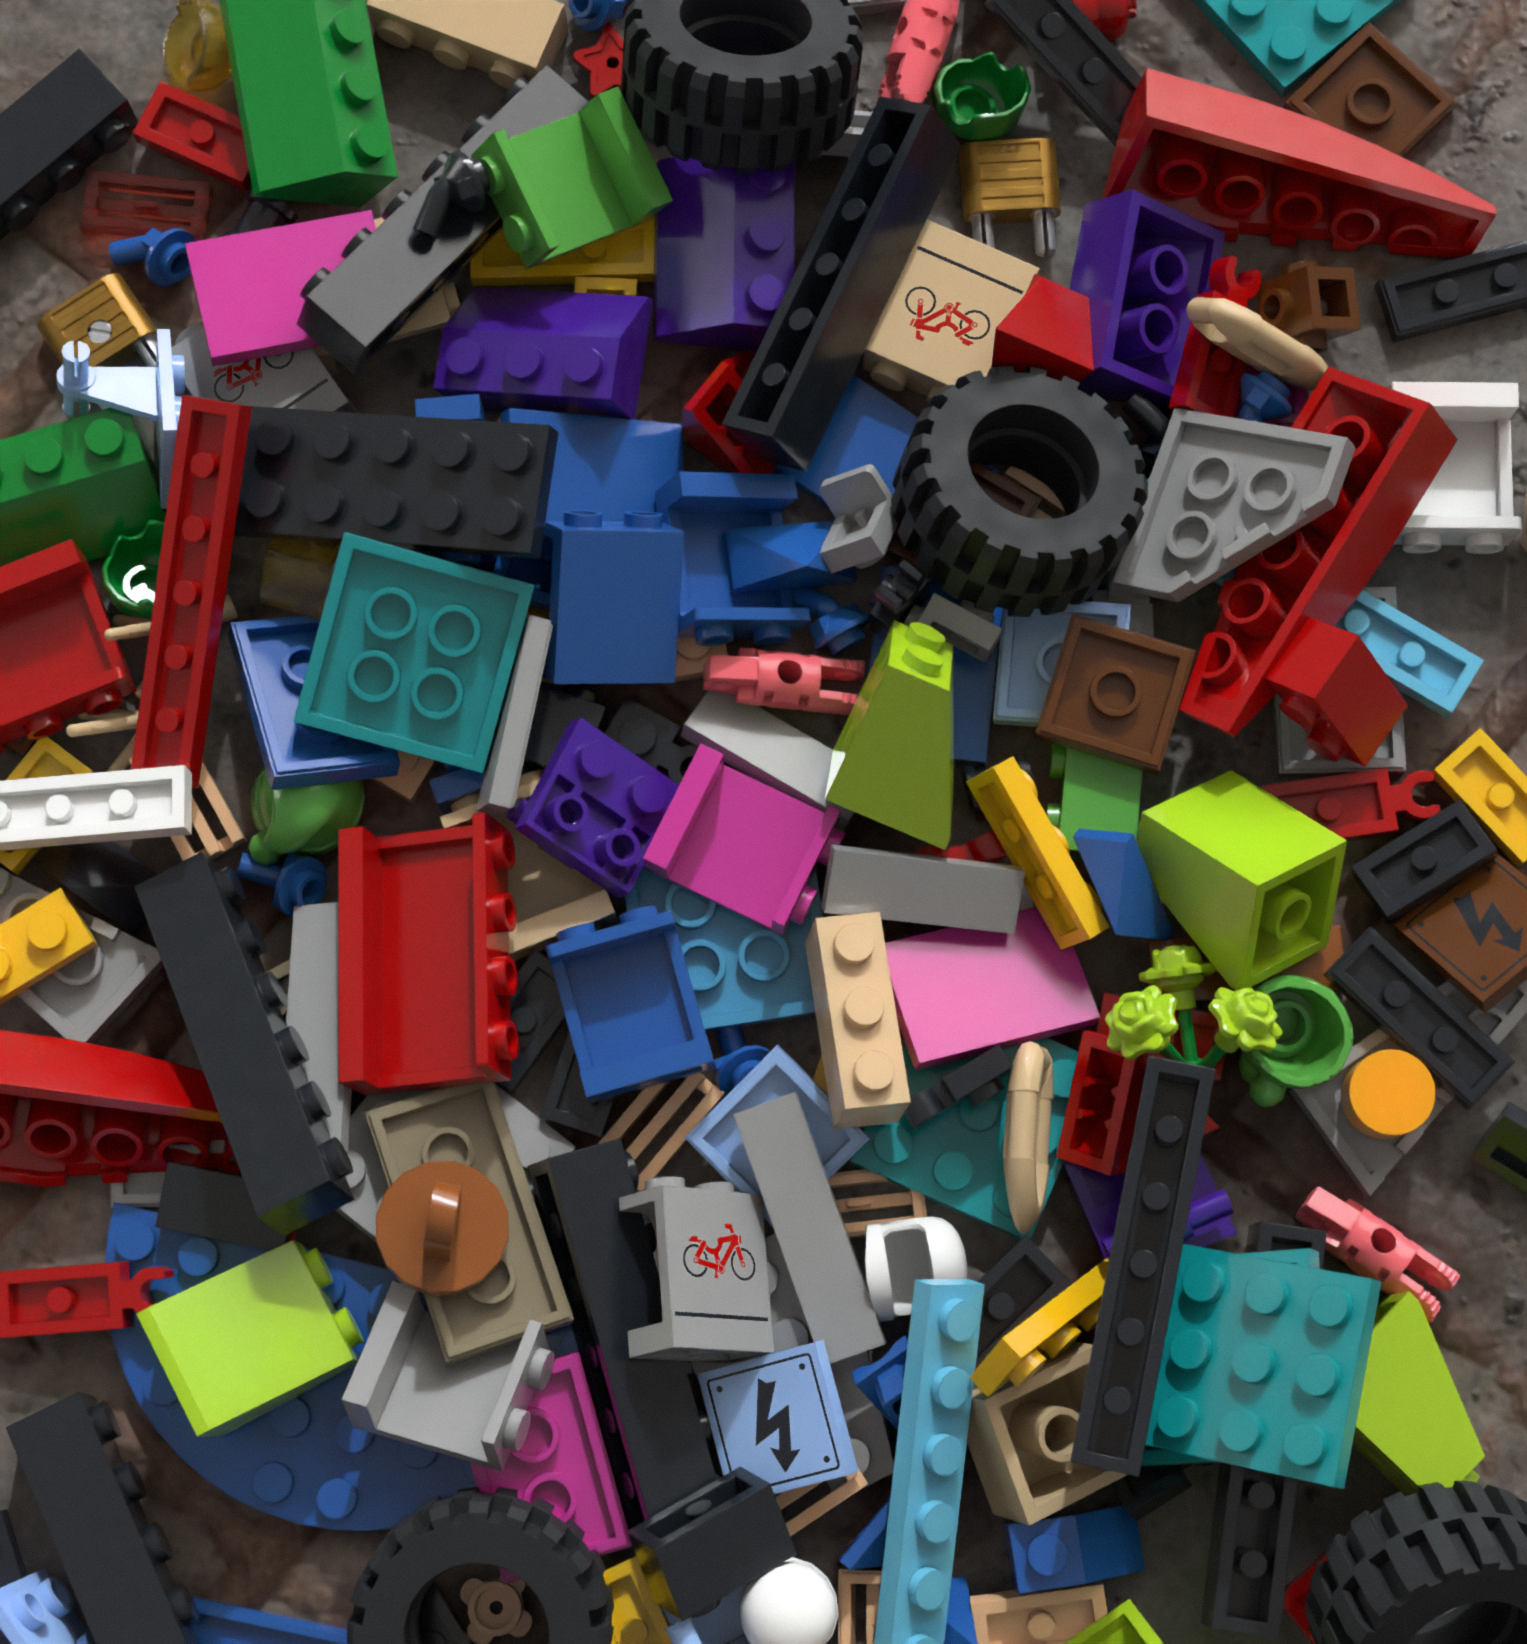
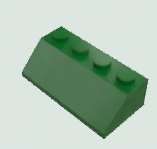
(309, 100)
(77, 483)

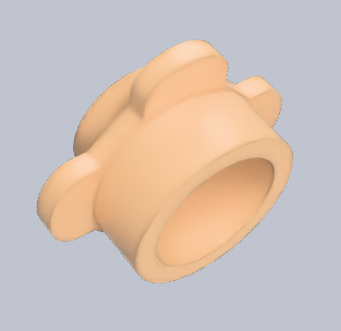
(484, 1623)

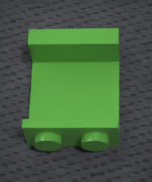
(572, 180)

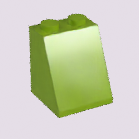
(900, 738)
(1243, 875)
(252, 1338)
(1409, 1405)

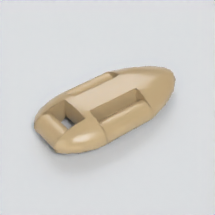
(1256, 341)
(1028, 1133)

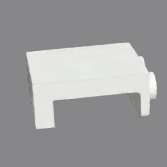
(1474, 487)

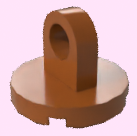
(442, 1228)

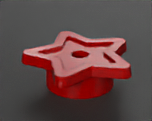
(595, 61)

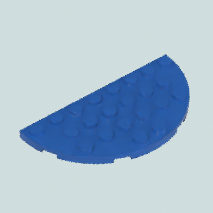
(304, 1454)

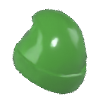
(301, 818)
(1314, 1036)

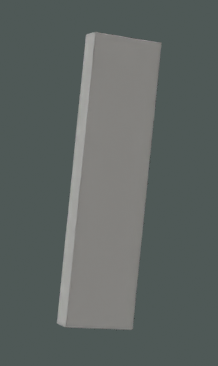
(314, 1007)
(809, 1227)

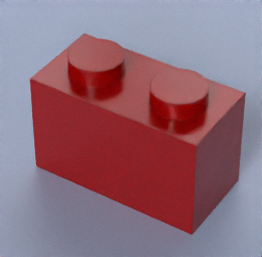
(1336, 692)

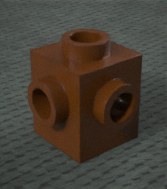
(1311, 303)

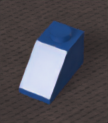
(1073, 1549)

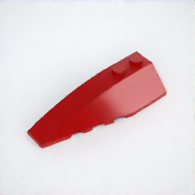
(1284, 175)
(1326, 561)
(99, 1112)

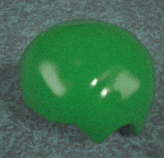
(981, 97)
(132, 571)

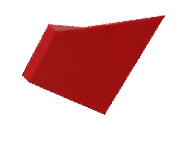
(1047, 332)
(706, 411)
(1103, 1107)

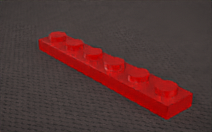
(191, 584)

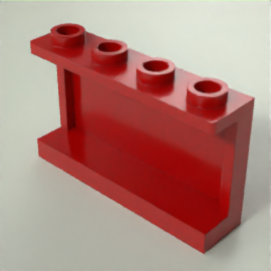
(55, 645)
(425, 958)

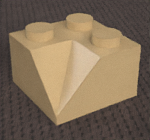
(1027, 1439)

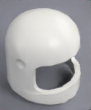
(905, 1252)
(789, 1605)

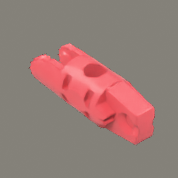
(918, 48)
(757, 681)
(1376, 1248)

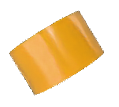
(1388, 1094)

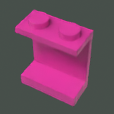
(742, 843)

